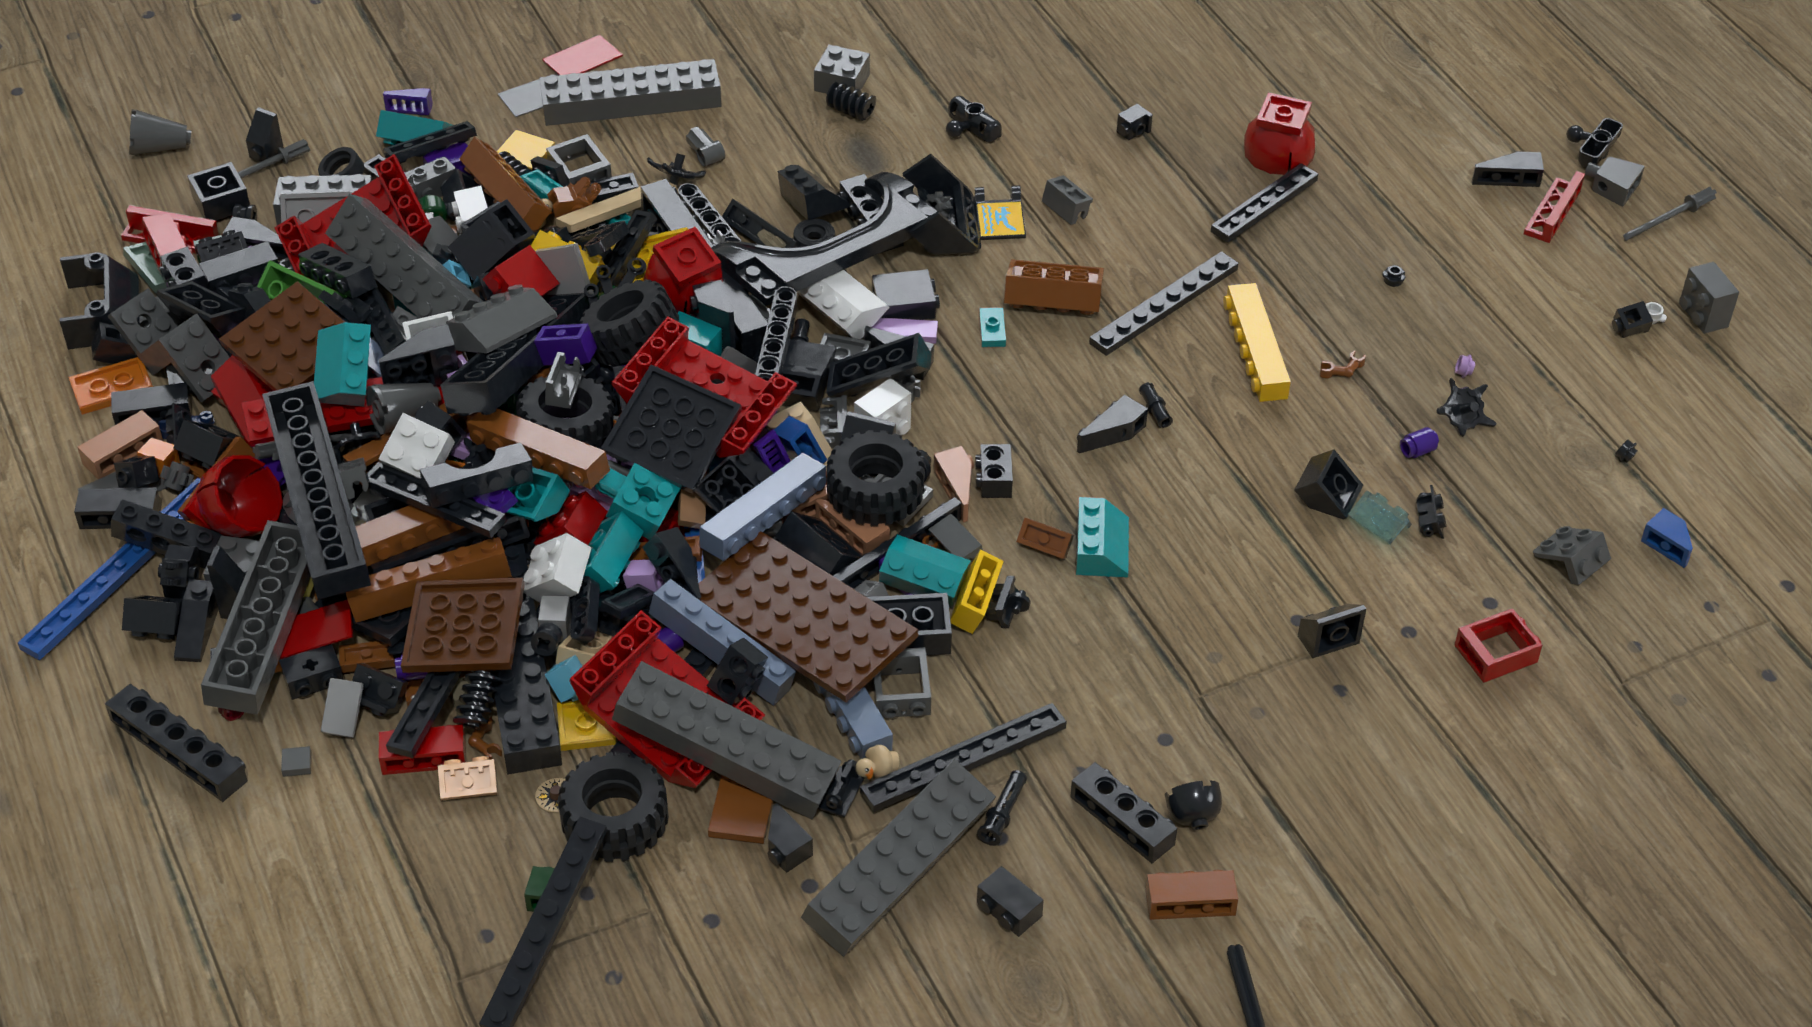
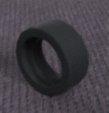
(339, 157)

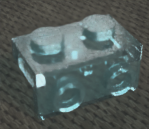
(1379, 516)

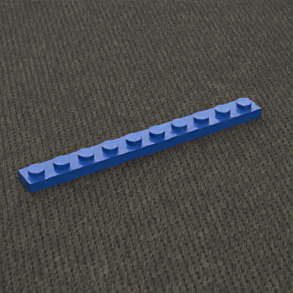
(93, 590)

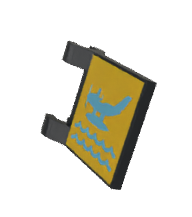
(1000, 217)

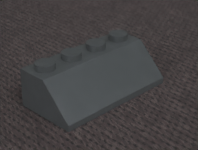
(499, 320)

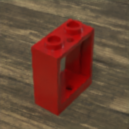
(1478, 657)

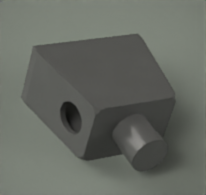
(1615, 179)

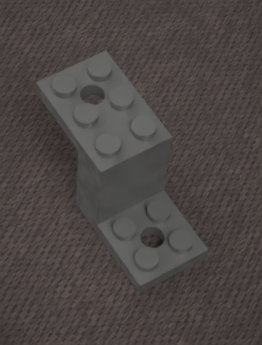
(166, 343)

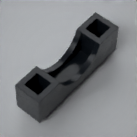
(448, 484)

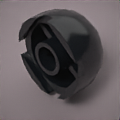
(1194, 804)

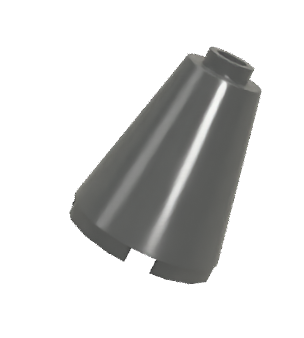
(156, 134)
(392, 400)

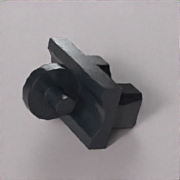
(1010, 602)

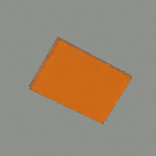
(94, 387)

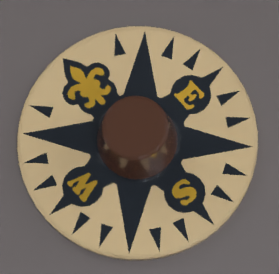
(548, 794)

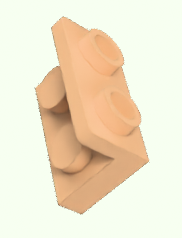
(467, 779)

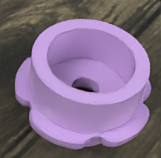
(1464, 366)

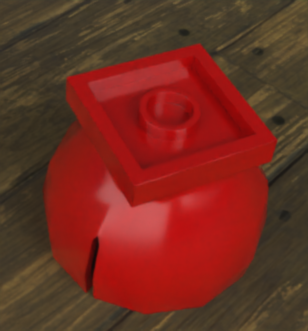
(1278, 131)
(683, 263)
(233, 501)

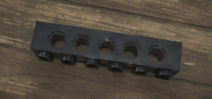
(177, 742)

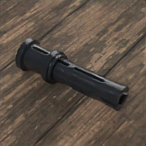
(992, 824)

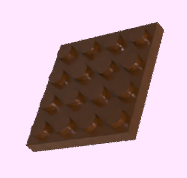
(282, 338)
(463, 625)

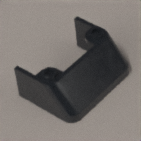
(937, 233)
(119, 288)

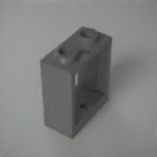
(576, 148)
(916, 704)

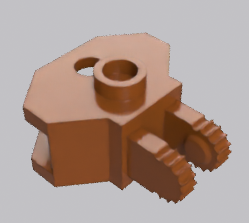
(573, 197)

